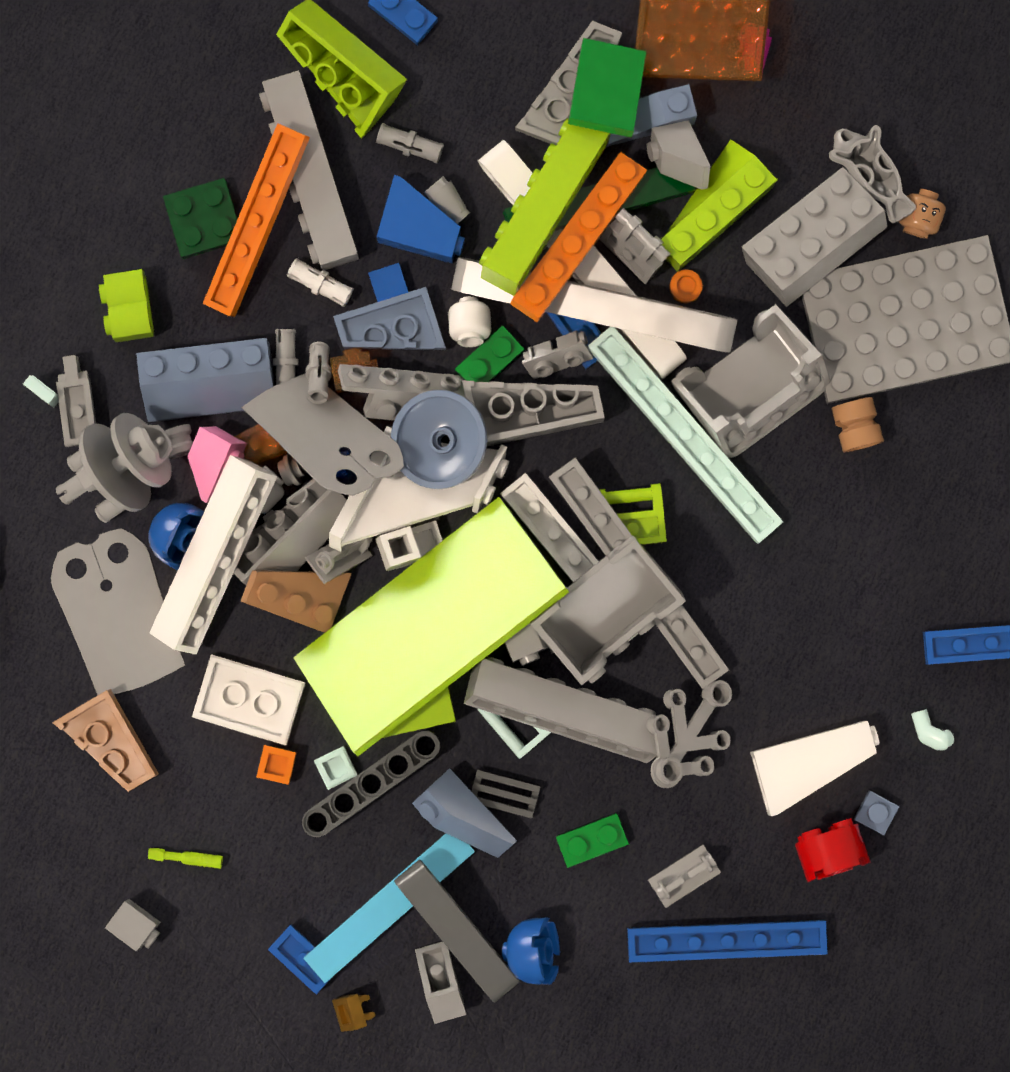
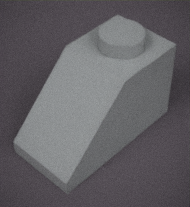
(679, 154)
(440, 982)

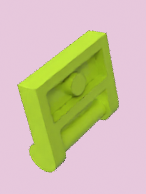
(643, 525)

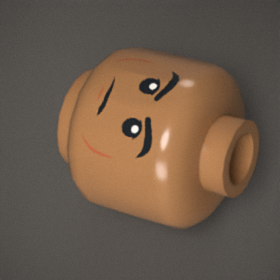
(926, 217)

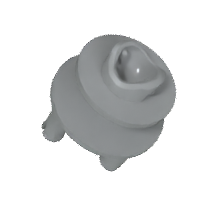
(119, 465)

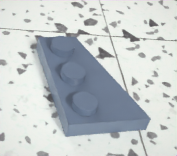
(394, 323)

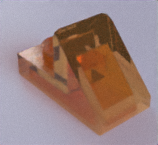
(260, 445)

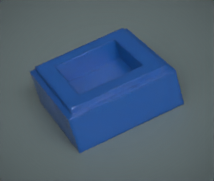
(388, 282)

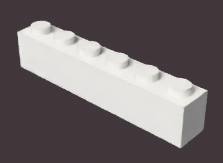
(213, 555)

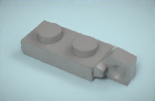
(74, 400)

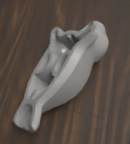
(872, 169)

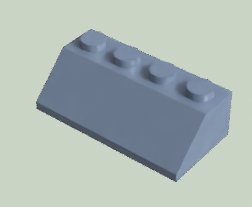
(204, 378)

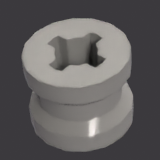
(180, 440)

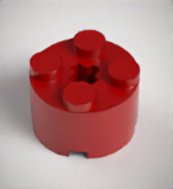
(831, 851)

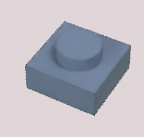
(876, 812)

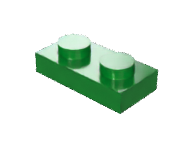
(490, 357)
(592, 840)

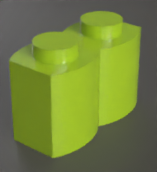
(127, 306)

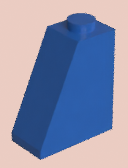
(418, 225)

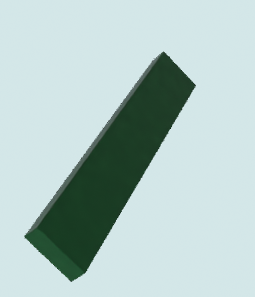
(651, 190)

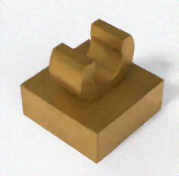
(350, 1012)

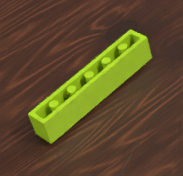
(542, 207)

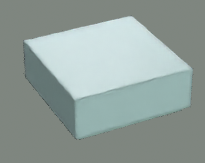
(41, 390)
(335, 767)

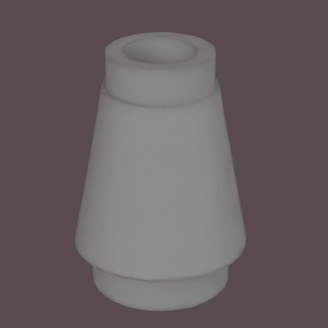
(447, 199)

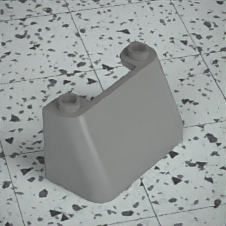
(755, 384)

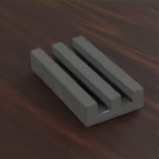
(500, 806)

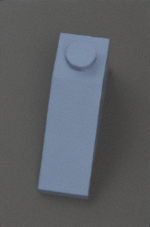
(660, 110)
(459, 813)

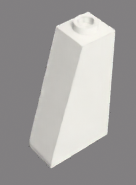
(806, 764)

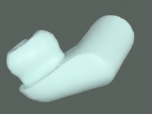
(929, 734)

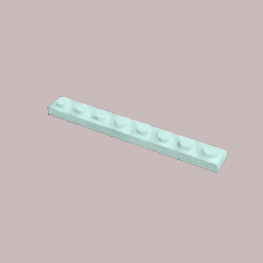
(684, 434)

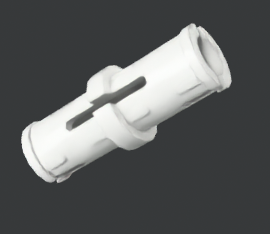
(320, 282)

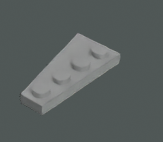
(554, 103)

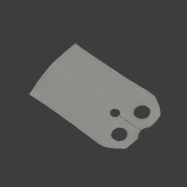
(318, 431)
(115, 624)

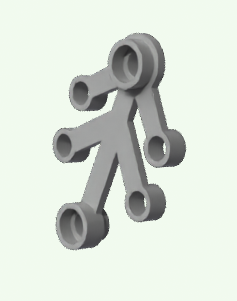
(686, 735)

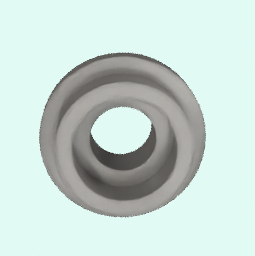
(290, 471)

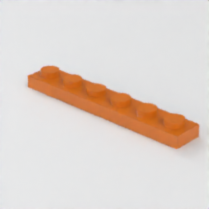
(256, 220)
(578, 237)

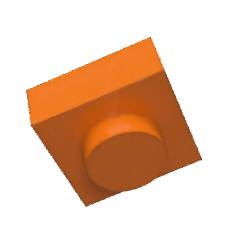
(276, 764)

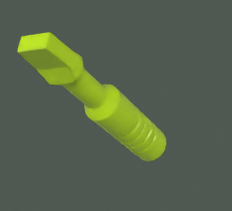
(187, 858)

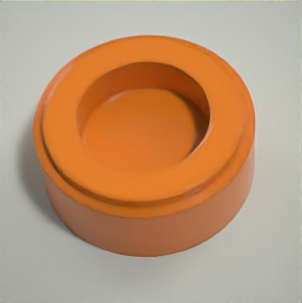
(685, 286)

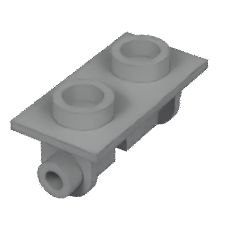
(544, 360)
(331, 563)
(684, 876)

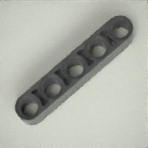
(359, 794)
(456, 930)

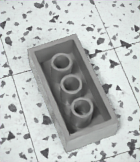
(814, 236)

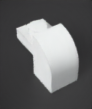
(407, 544)

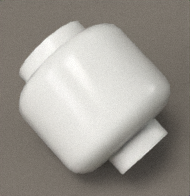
(469, 322)

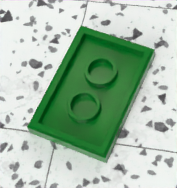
(607, 87)

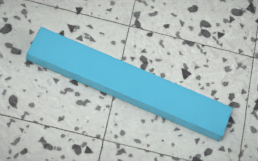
(381, 911)

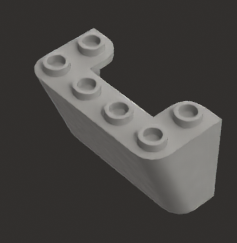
(607, 609)

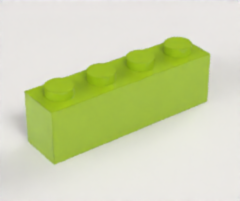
(341, 64)
(734, 186)

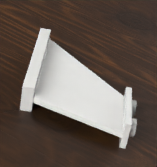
(400, 502)

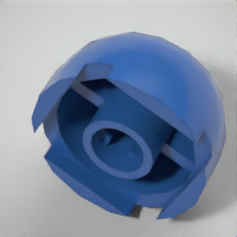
(173, 531)
(531, 951)

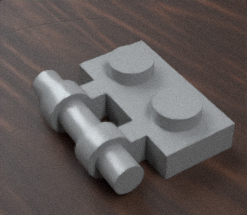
(635, 245)

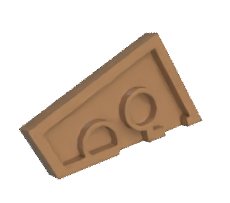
(297, 596)

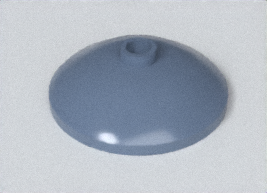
(419, 435)

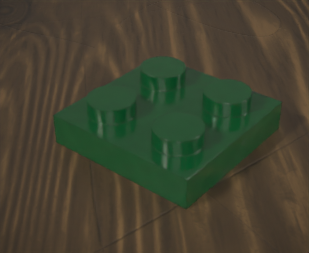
(201, 217)

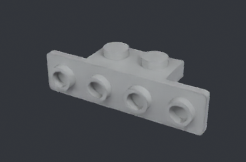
(393, 388)

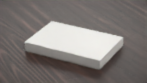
(248, 699)

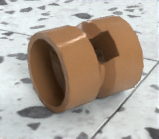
(857, 424)

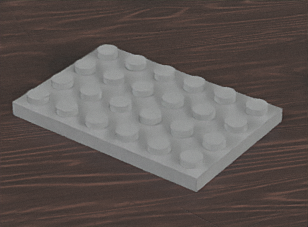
(909, 319)

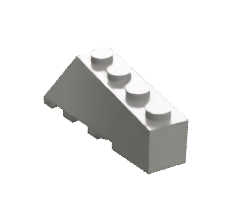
(533, 409)
(291, 532)

